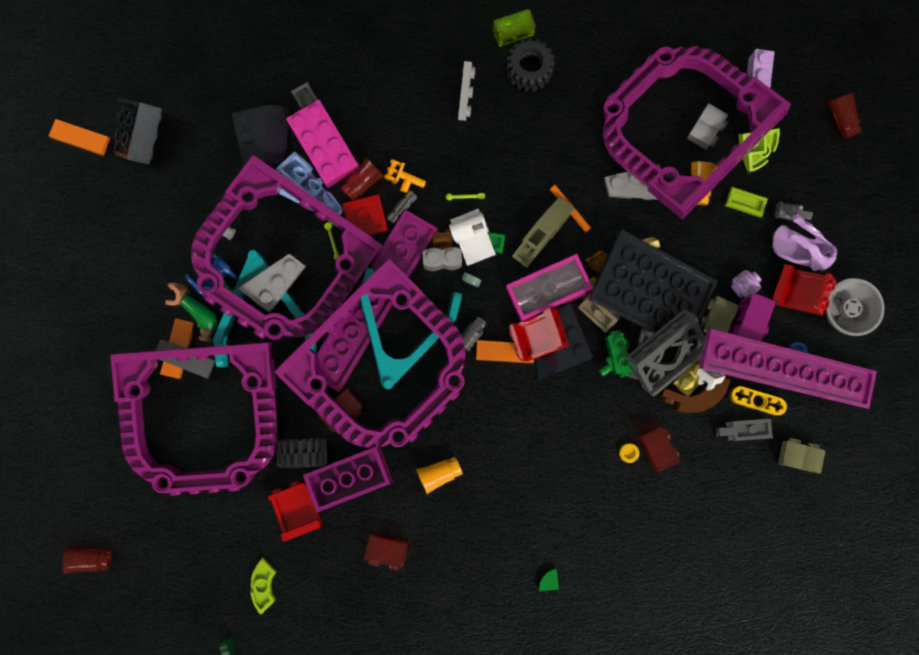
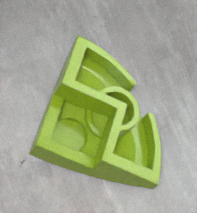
(756, 157)

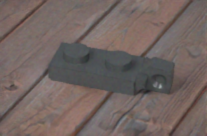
(746, 430)

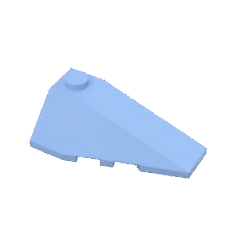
(300, 173)

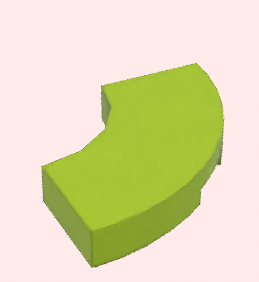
(261, 585)

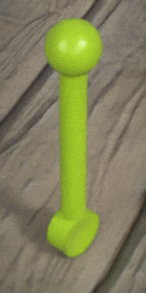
(449, 196)
(328, 227)

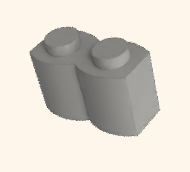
(708, 126)
(436, 259)

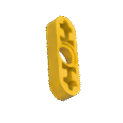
(769, 409)

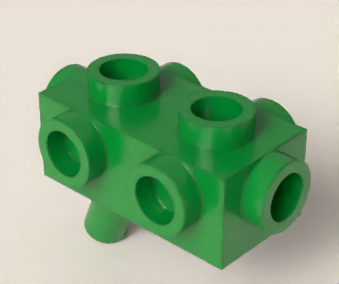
(617, 351)

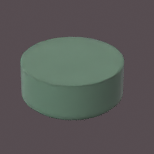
(471, 279)

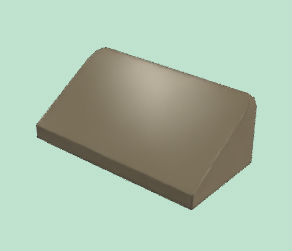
(599, 315)

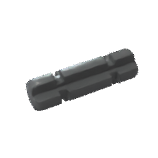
(403, 205)

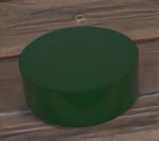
(227, 646)

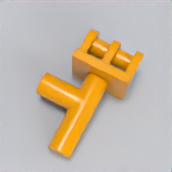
(408, 178)

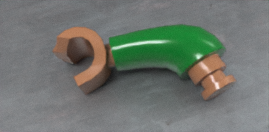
(205, 318)

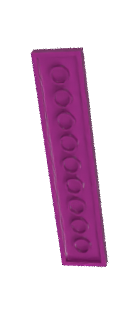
(350, 337)
(787, 368)

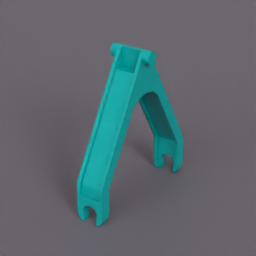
(254, 266)
(392, 369)

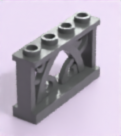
(653, 349)

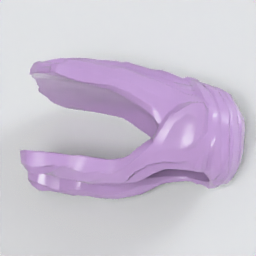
(794, 247)

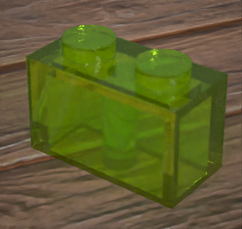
(514, 27)

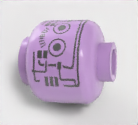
(746, 283)

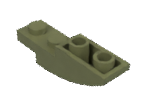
(543, 231)

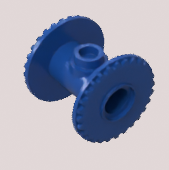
(221, 266)

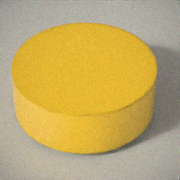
(629, 452)

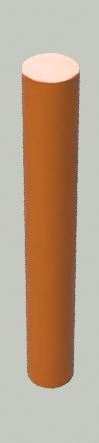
(575, 214)

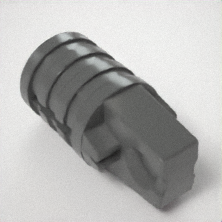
(786, 211)
(473, 333)

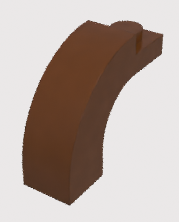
(700, 402)

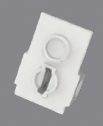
(471, 234)

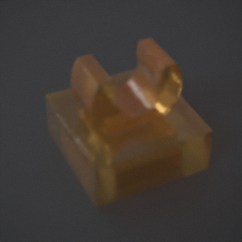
(442, 240)
(597, 261)

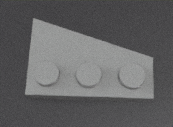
(466, 91)
(627, 186)
(273, 282)

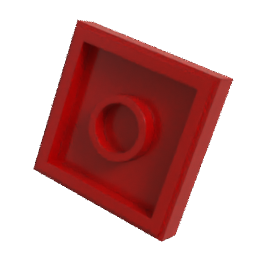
(366, 215)

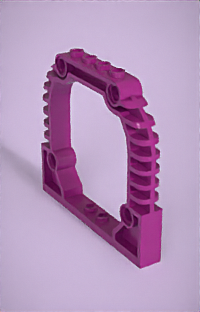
(262, 181)
(687, 191)
(300, 367)
(135, 369)

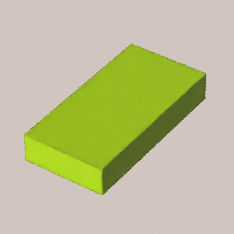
(746, 202)

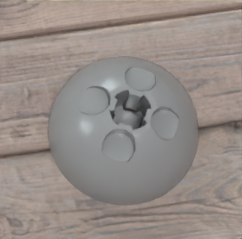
(862, 303)

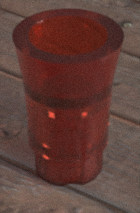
(846, 115)
(361, 179)
(86, 560)

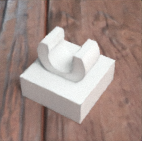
(710, 377)

